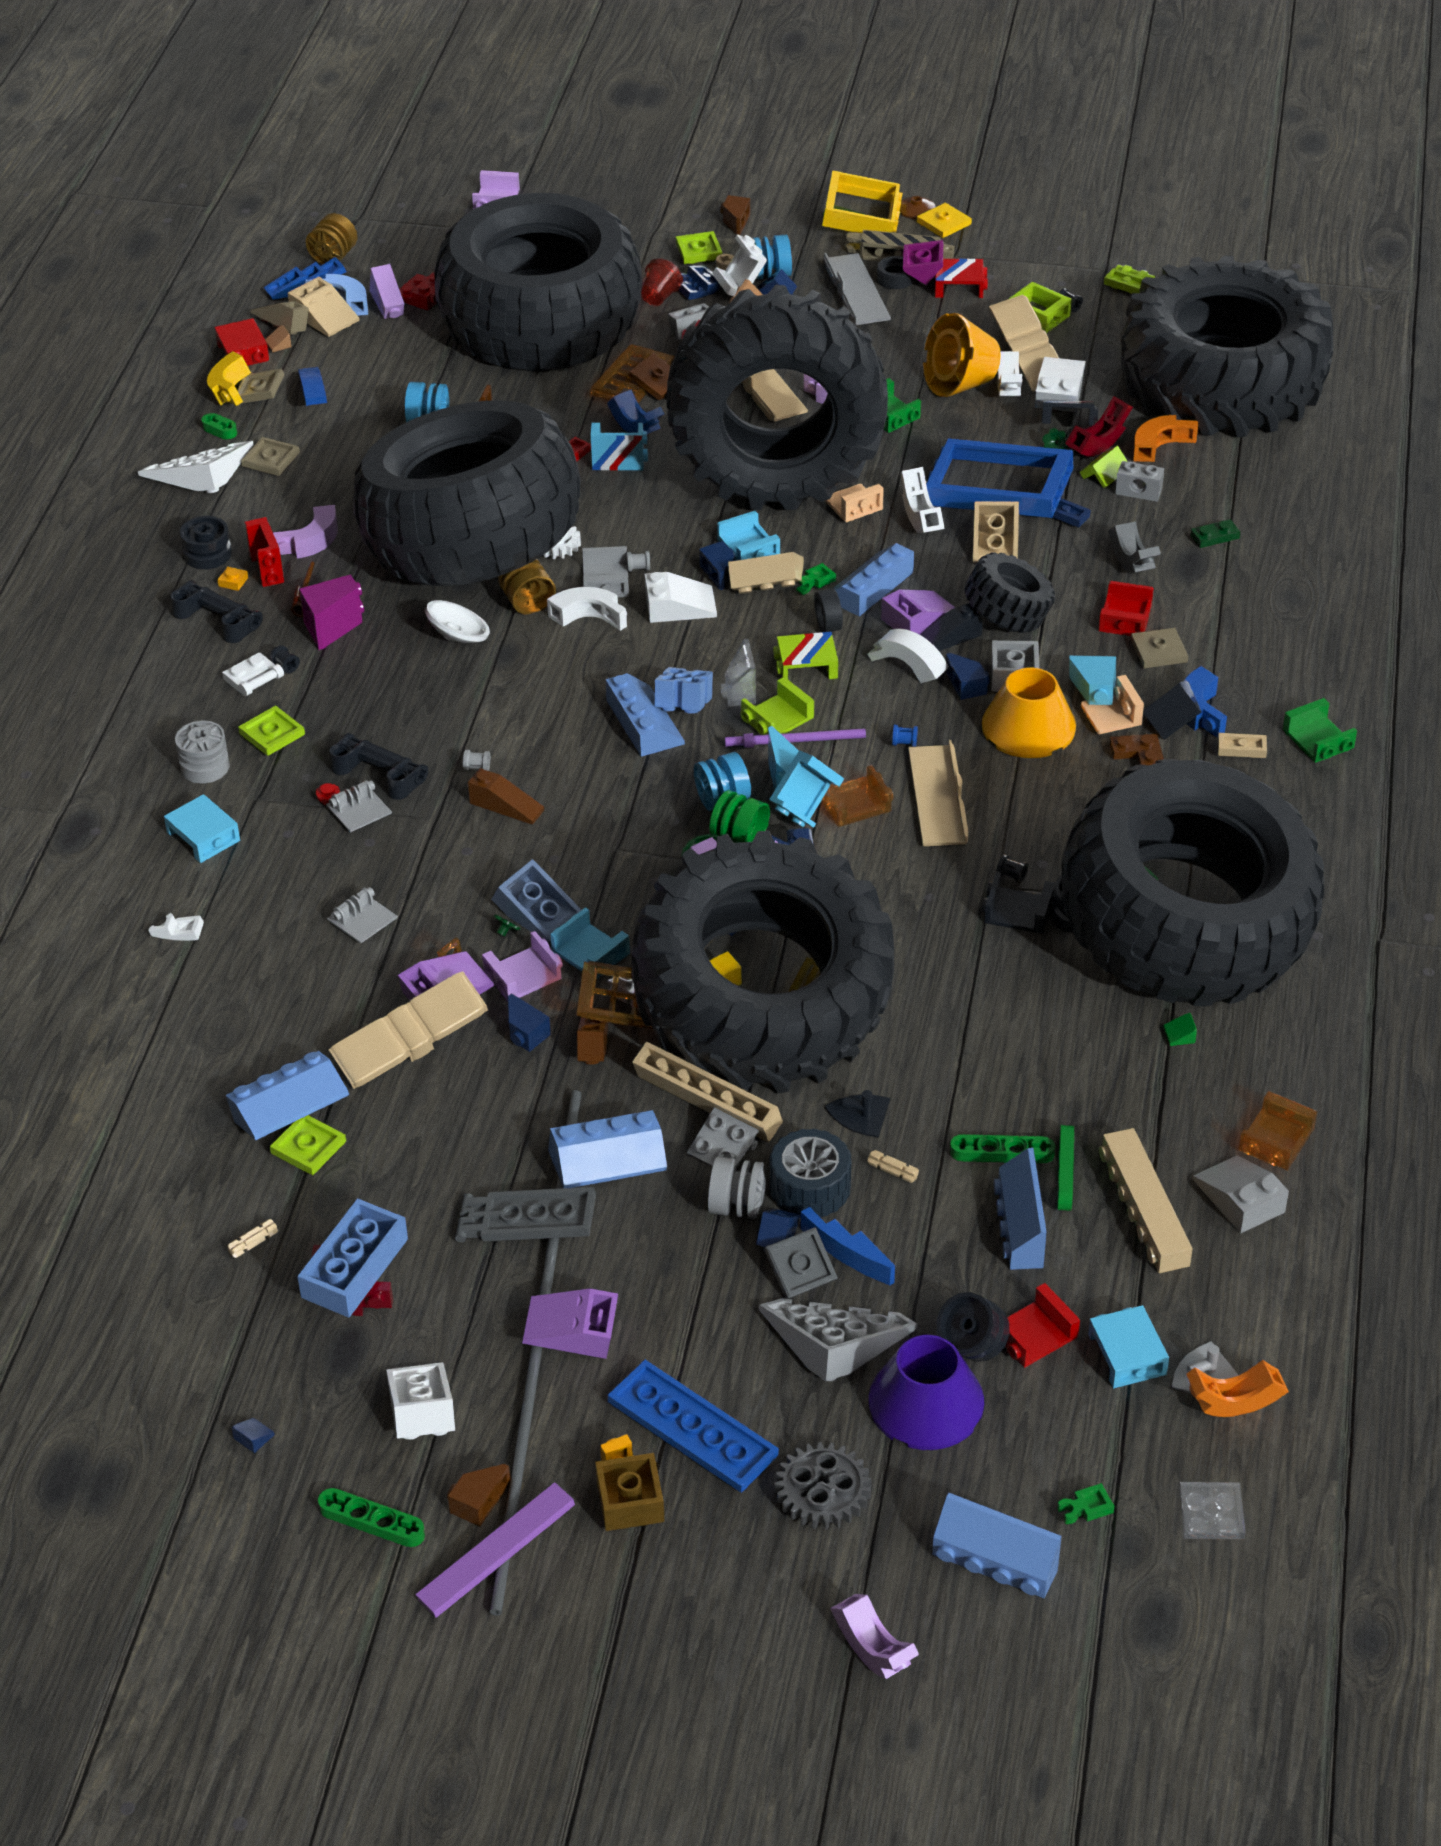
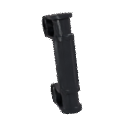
(236, 620)
(402, 773)

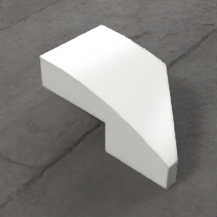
(178, 929)

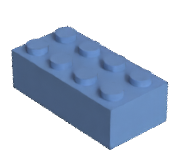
(353, 1257)

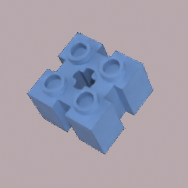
(683, 689)

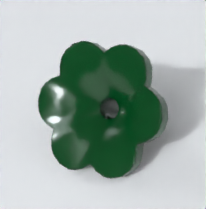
(1053, 437)
(505, 925)

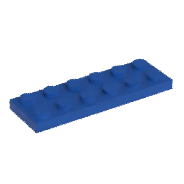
(693, 1425)

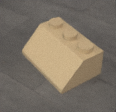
(766, 572)

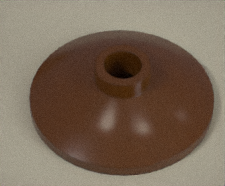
(915, 206)

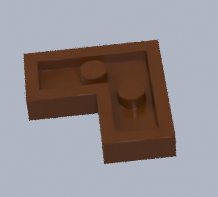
(1143, 747)

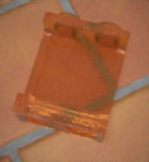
(858, 799)
(1278, 1131)

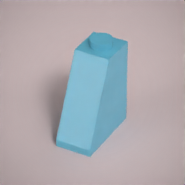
(1094, 677)

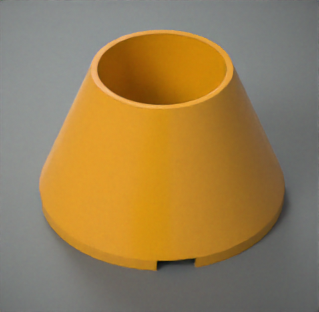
(959, 356)
(1029, 715)

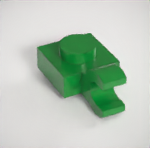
(816, 576)

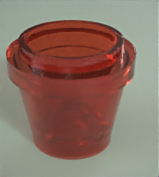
(660, 281)

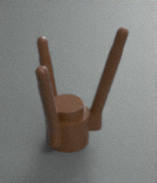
(297, 606)

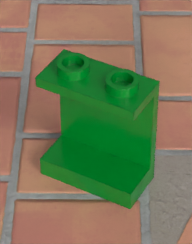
(898, 412)
(1316, 733)

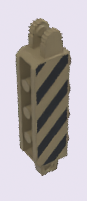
(879, 244)

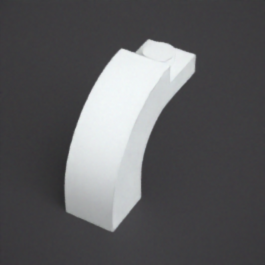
(1008, 376)
(917, 503)
(586, 602)
(912, 649)

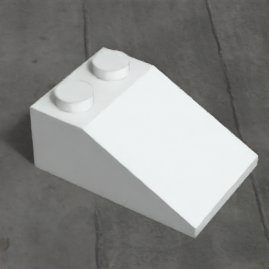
(1060, 381)
(677, 598)
(421, 1400)

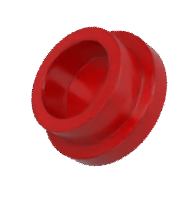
(326, 791)

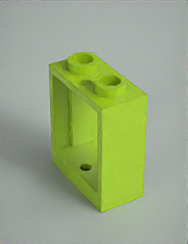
(1057, 304)

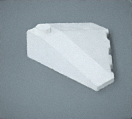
(200, 471)

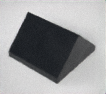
(1173, 709)

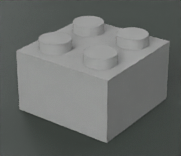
(1009, 657)

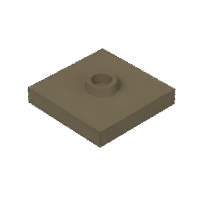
(260, 385)
(270, 456)
(1159, 648)

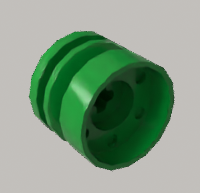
(739, 817)

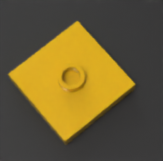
(944, 220)

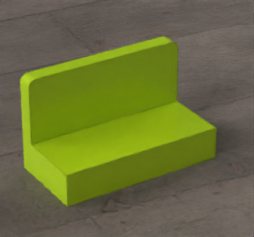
(1105, 466)

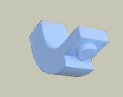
(351, 291)

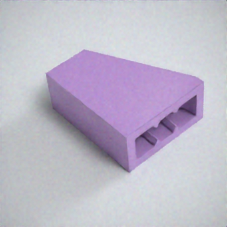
(386, 292)

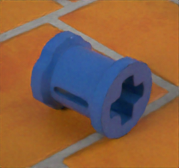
(905, 735)

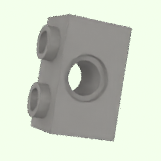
(1139, 481)

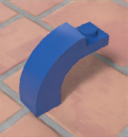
(629, 413)
(1205, 687)

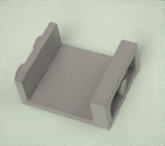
(606, 569)

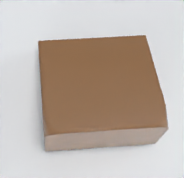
(279, 339)

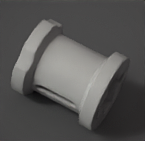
(638, 561)
(475, 760)

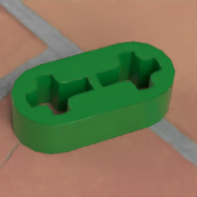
(219, 426)

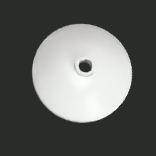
(456, 622)

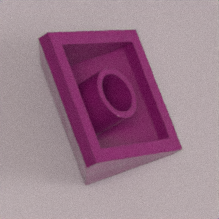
(923, 260)

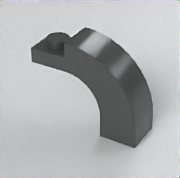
(1130, 549)

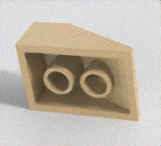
(995, 528)

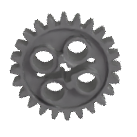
(823, 1485)

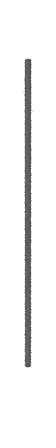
(529, 1395)

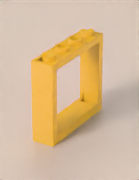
(865, 188)

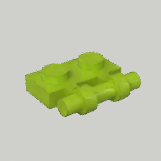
(1126, 278)

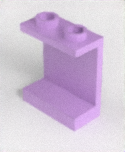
(495, 186)
(524, 970)

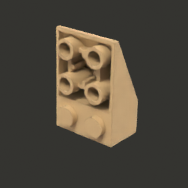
(327, 308)

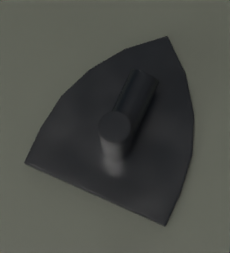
(860, 1113)

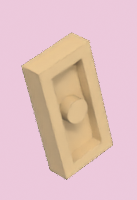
(1242, 745)

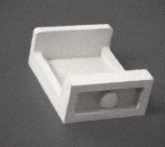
(744, 265)

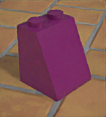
(331, 609)

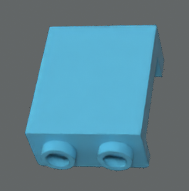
(747, 537)
(803, 788)
(203, 827)
(1129, 1346)

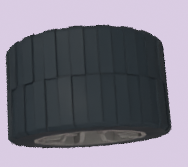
(810, 1171)

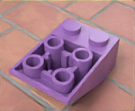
(913, 609)
(434, 971)
(572, 1321)

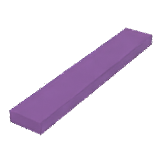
(495, 1550)

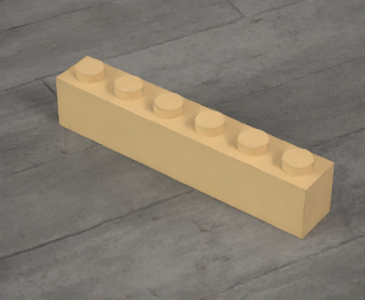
(706, 1090)
(1146, 1201)

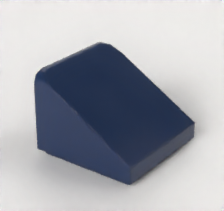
(252, 1434)

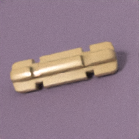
(893, 1166)
(252, 1238)

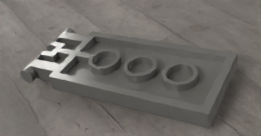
(527, 1214)

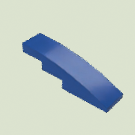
(296, 278)
(312, 386)
(851, 1250)

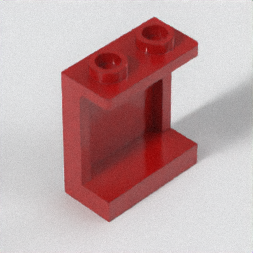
(244, 339)
(265, 550)
(1126, 608)

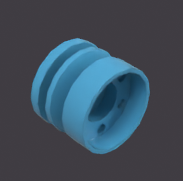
(777, 255)
(420, 402)
(715, 778)

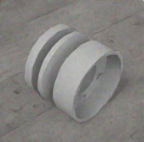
(202, 751)
(736, 1187)

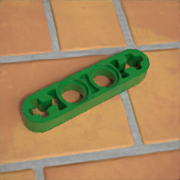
(1002, 1144)
(1065, 1174)
(369, 1521)

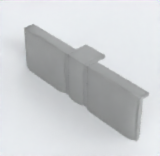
(856, 289)

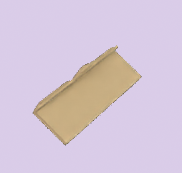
(1024, 335)
(773, 395)
(938, 795)
(408, 1030)

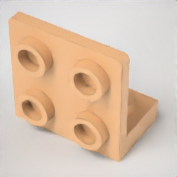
(856, 501)
(1123, 714)

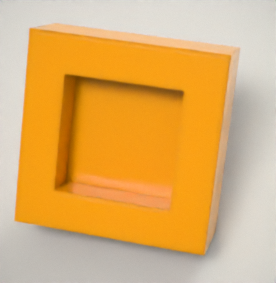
(233, 578)
(616, 1448)

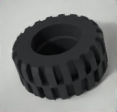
(1009, 592)

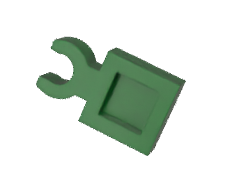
(1089, 1502)

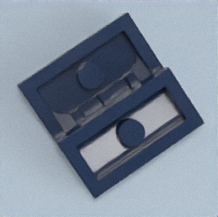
(699, 282)

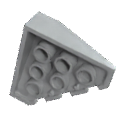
(834, 1339)

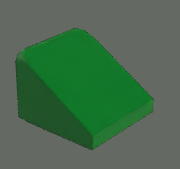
(1181, 1030)

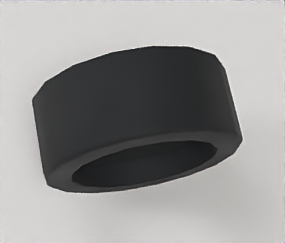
(893, 280)
(828, 610)

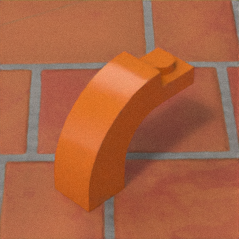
(1161, 431)
(1238, 1394)

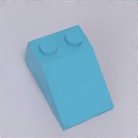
(780, 755)

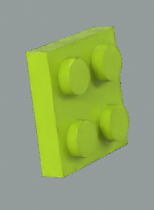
(698, 247)
(271, 730)
(308, 1144)

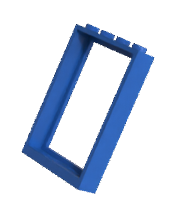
(1029, 503)

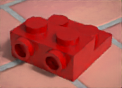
(420, 291)

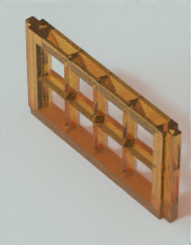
(624, 359)
(588, 989)

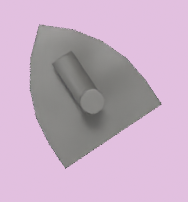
(1206, 1359)

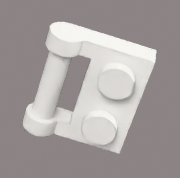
(252, 673)

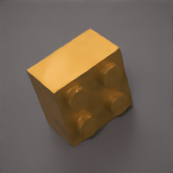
(630, 1492)

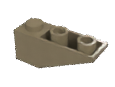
(289, 314)

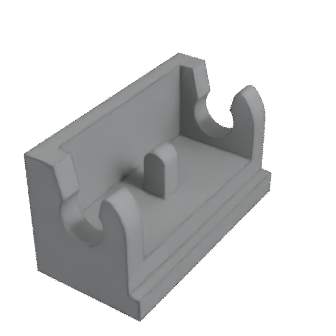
(685, 318)

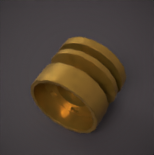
(331, 238)
(528, 587)

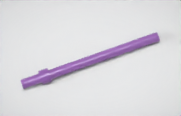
(749, 740)

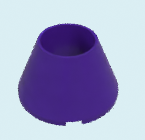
(926, 1413)

